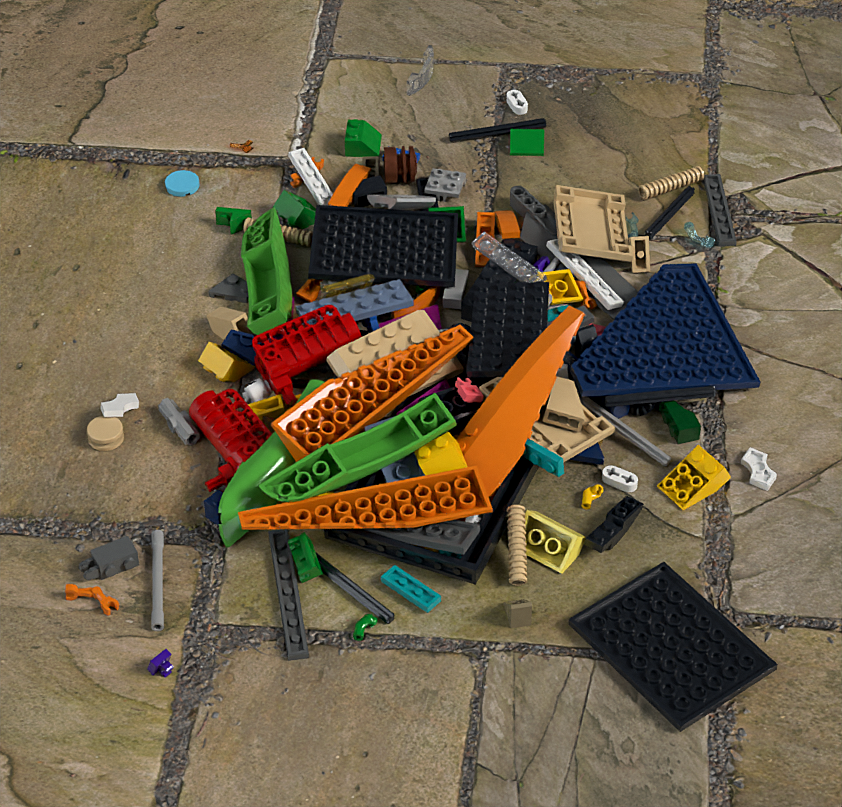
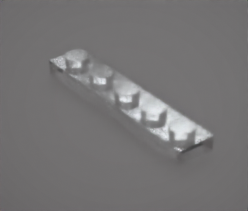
(507, 259)

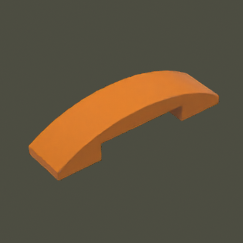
(425, 300)

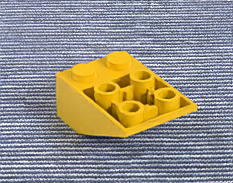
(694, 478)

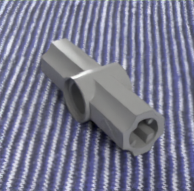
(178, 421)

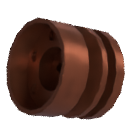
(399, 164)

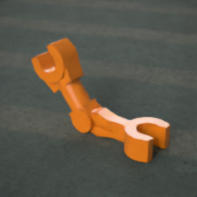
(297, 178)
(587, 301)
(72, 593)

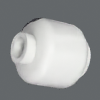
(256, 391)

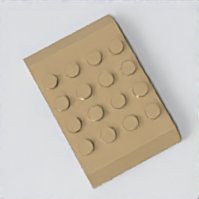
(591, 223)
(386, 340)
(559, 439)

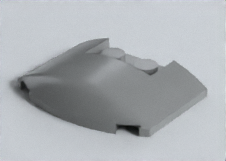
(402, 202)

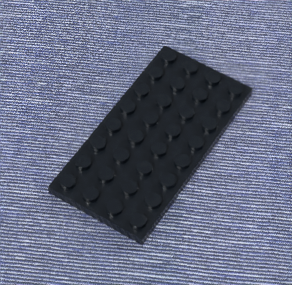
(505, 325)

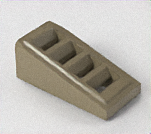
(372, 162)

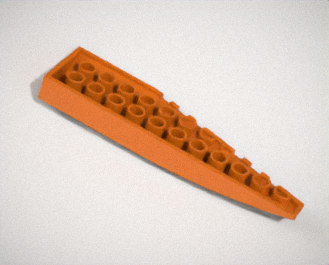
(364, 396)
(505, 419)
(386, 505)

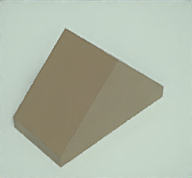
(518, 613)

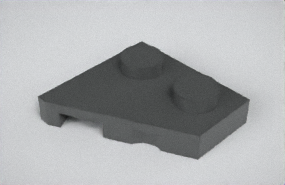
(232, 288)

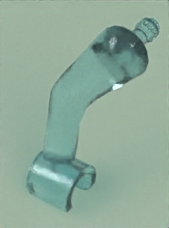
(633, 221)
(689, 228)

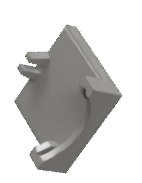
(445, 183)

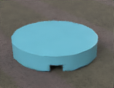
(181, 183)

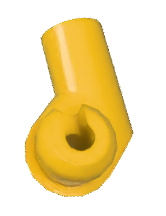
(591, 494)

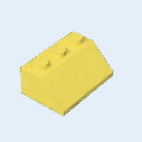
(551, 541)

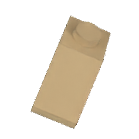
(641, 254)

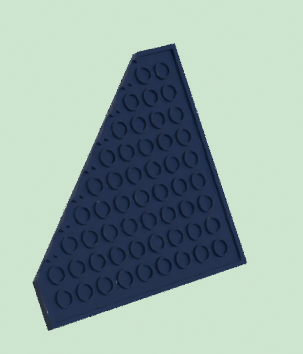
(666, 341)

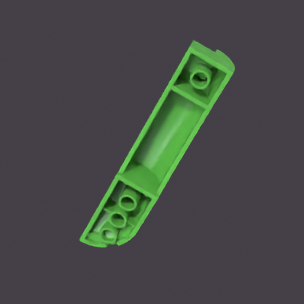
(266, 274)
(362, 454)
(243, 488)

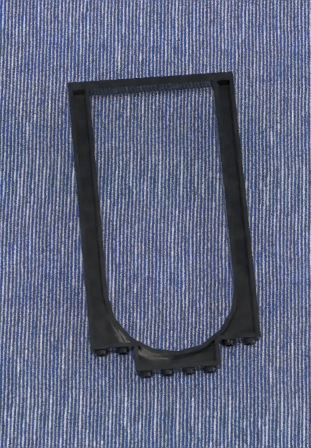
(476, 557)

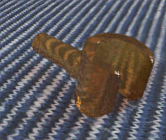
(245, 147)

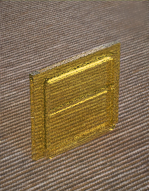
(345, 286)

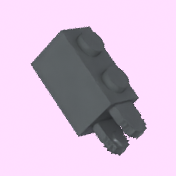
(110, 559)

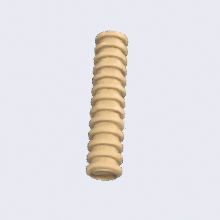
(670, 182)
(290, 235)
(517, 545)

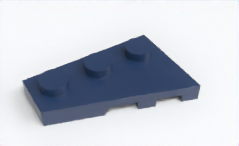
(241, 345)

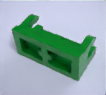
(305, 557)

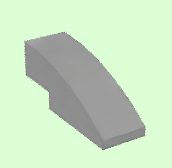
(454, 295)

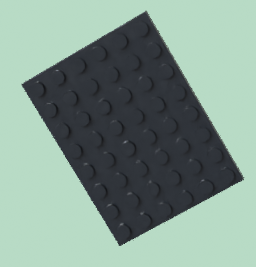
(384, 243)
(672, 645)

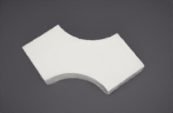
(119, 405)
(761, 474)

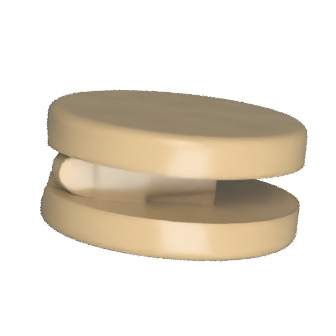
(105, 433)

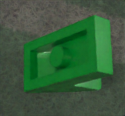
(232, 217)

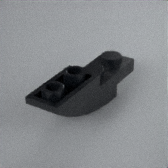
(615, 526)

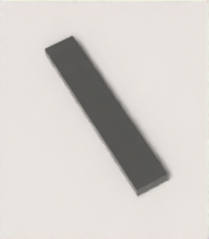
(719, 210)

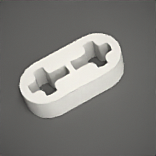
(517, 102)
(619, 478)

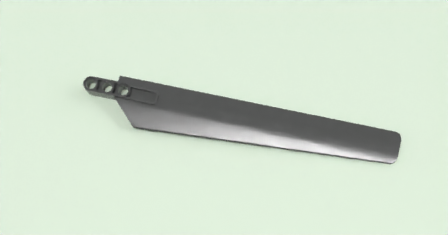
(540, 227)

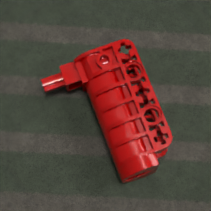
(301, 348)
(228, 430)

